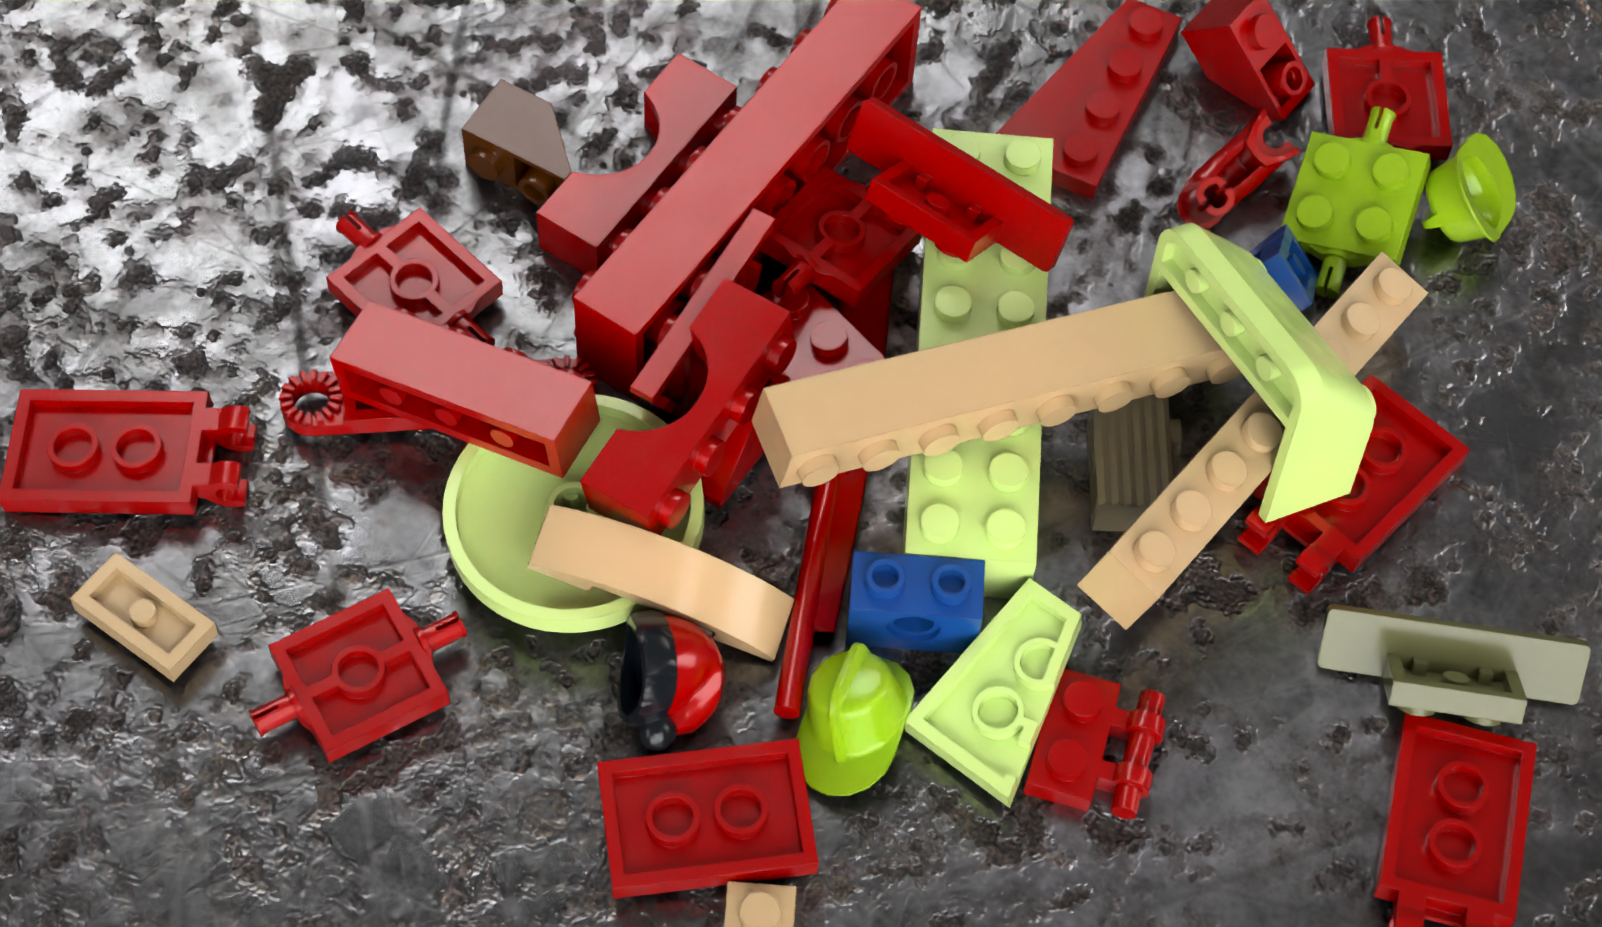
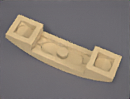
(662, 576)

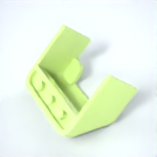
(1283, 359)

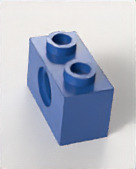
(914, 601)

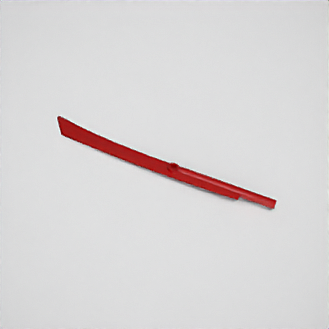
(829, 534)

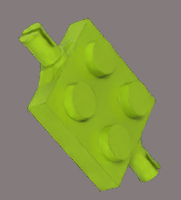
(1355, 199)

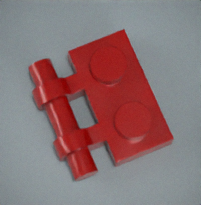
(1074, 739)

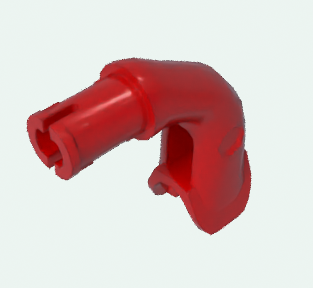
(1231, 174)

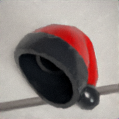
(668, 677)

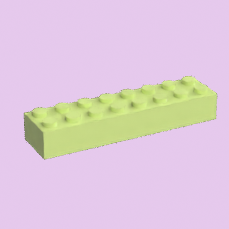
(982, 493)

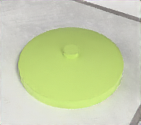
(496, 514)

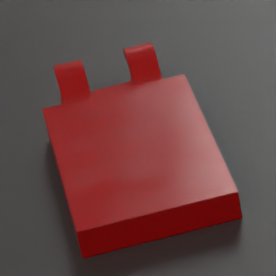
(123, 452)
(1398, 472)
(1455, 825)

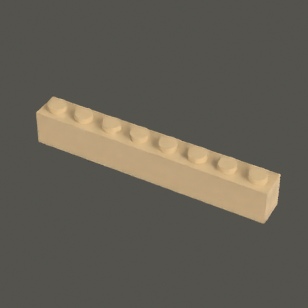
(984, 388)
(1238, 456)

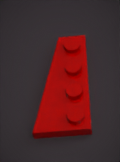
(1098, 95)

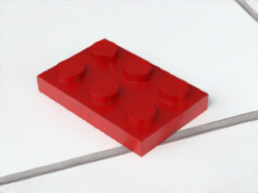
(706, 818)

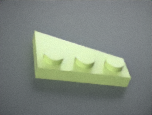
(999, 691)

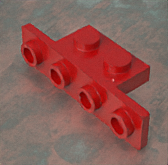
(950, 193)

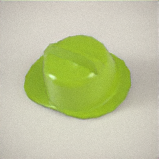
(1471, 192)
(853, 720)

